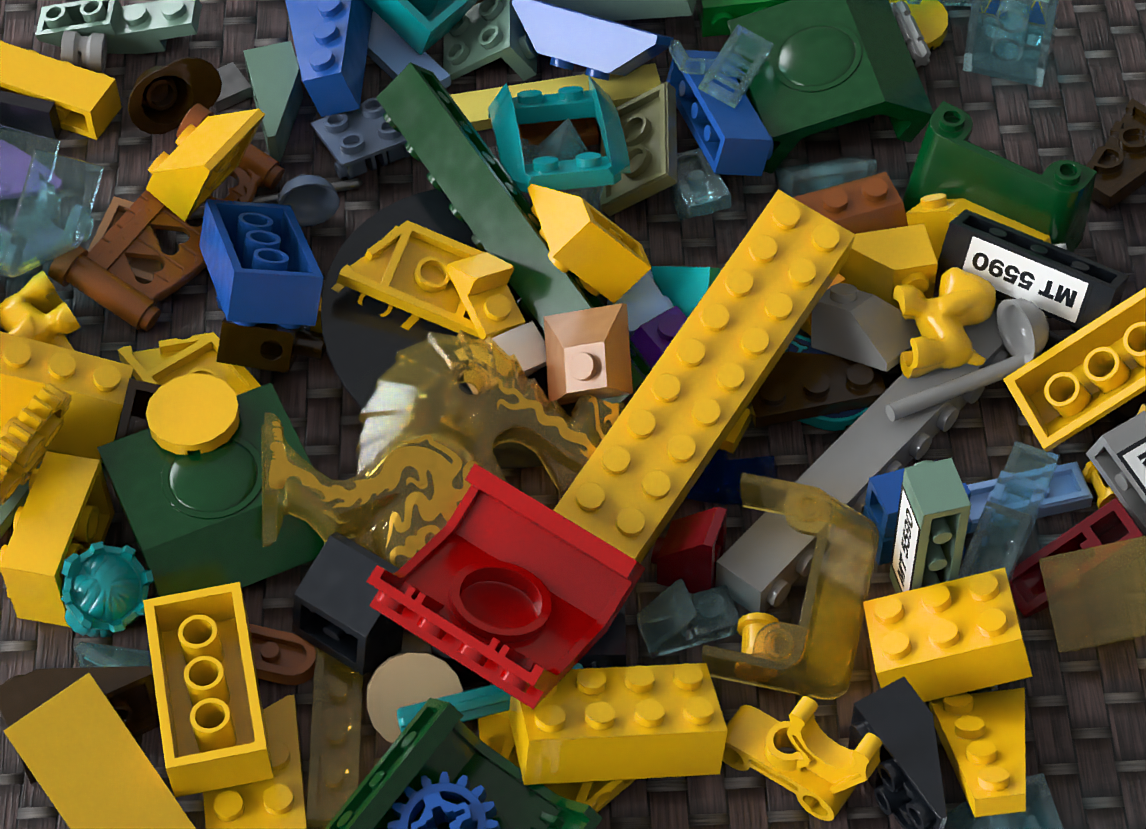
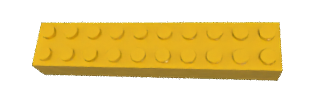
(707, 377)

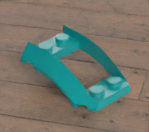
(570, 102)

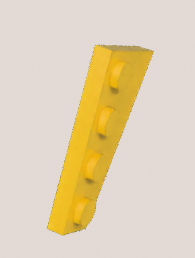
(986, 747)

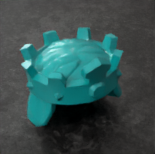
(104, 590)

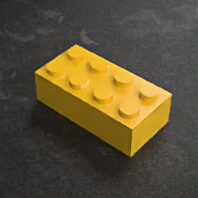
(207, 690)
(621, 726)

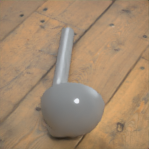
(1024, 335)

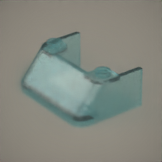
(42, 201)

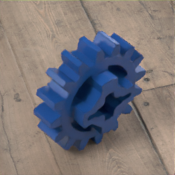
(467, 815)

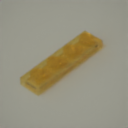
(334, 739)

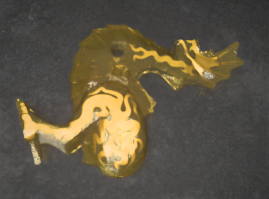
(423, 443)

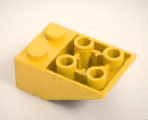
(588, 243)

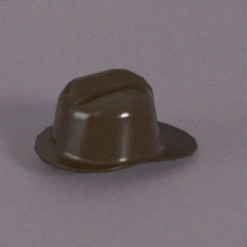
(169, 91)

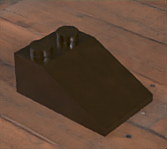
(126, 688)

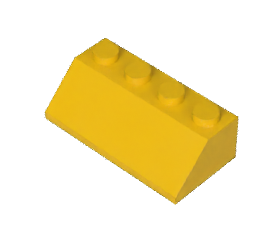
(1084, 374)
(94, 382)

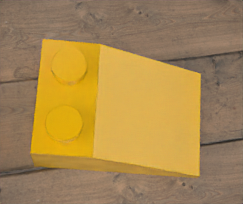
(202, 160)

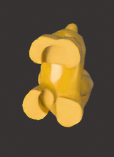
(38, 313)
(943, 342)

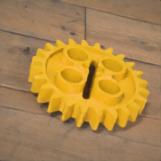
(27, 437)

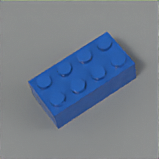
(260, 264)

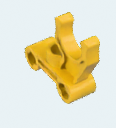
(819, 771)

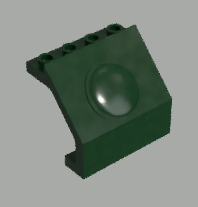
(831, 69)
(203, 511)
(442, 743)

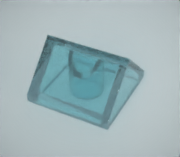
(820, 175)

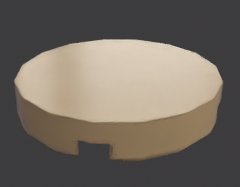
(407, 681)

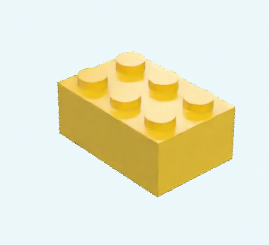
(61, 516)
(949, 636)

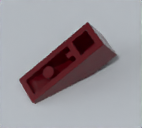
(1102, 527)

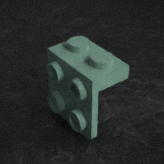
(486, 34)

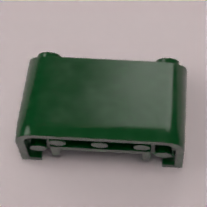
(950, 165)

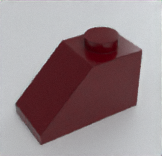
(691, 550)

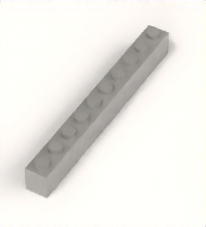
(774, 555)

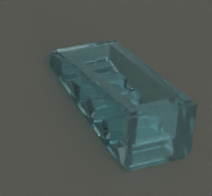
(747, 44)

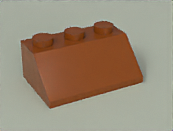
(860, 204)

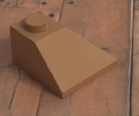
(588, 353)

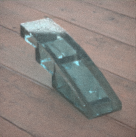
(1010, 511)

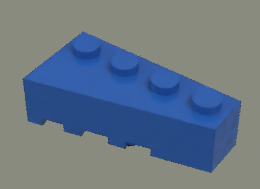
(331, 50)

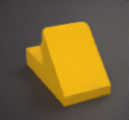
(485, 293)

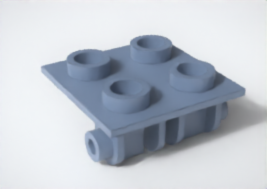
(360, 137)

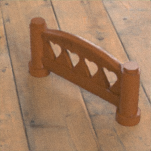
(105, 270)

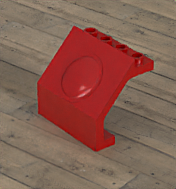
(509, 589)

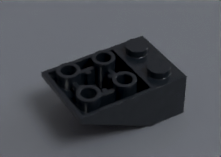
(909, 766)

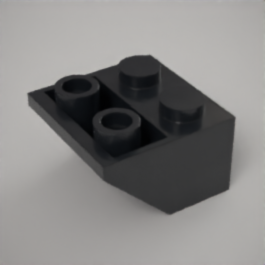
(335, 610)

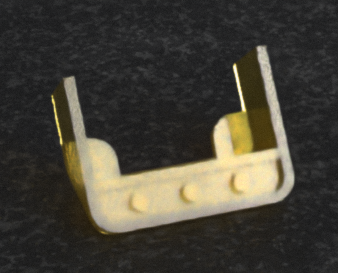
(821, 651)

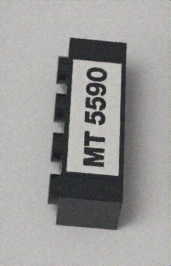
(1032, 269)

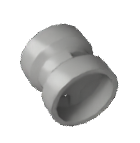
(85, 51)

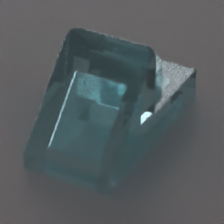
(698, 187)
(686, 620)

